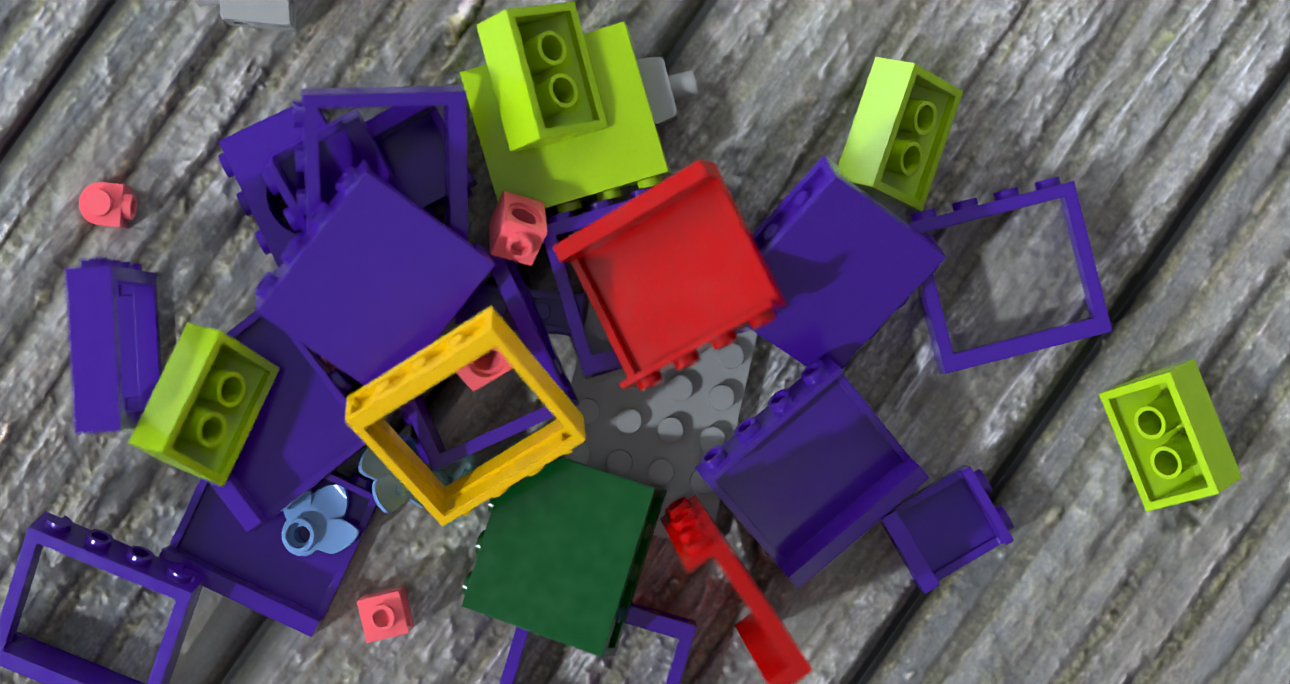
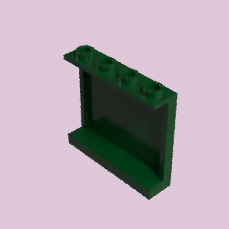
(565, 554)

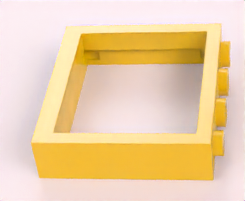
(429, 366)

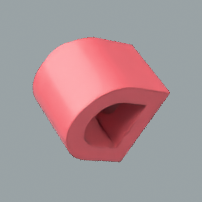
(108, 204)

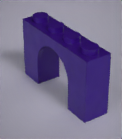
(245, 159)

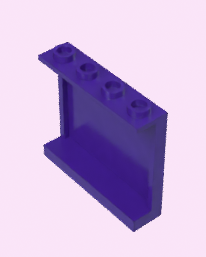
(838, 266)
(371, 278)
(297, 431)
(811, 471)
(256, 564)

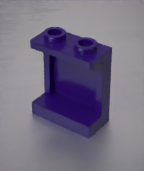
(341, 146)
(415, 152)
(946, 526)

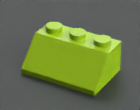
(541, 75)
(899, 132)
(204, 404)
(1171, 436)

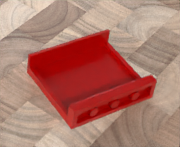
(673, 274)
(763, 631)

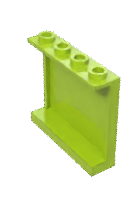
(584, 165)

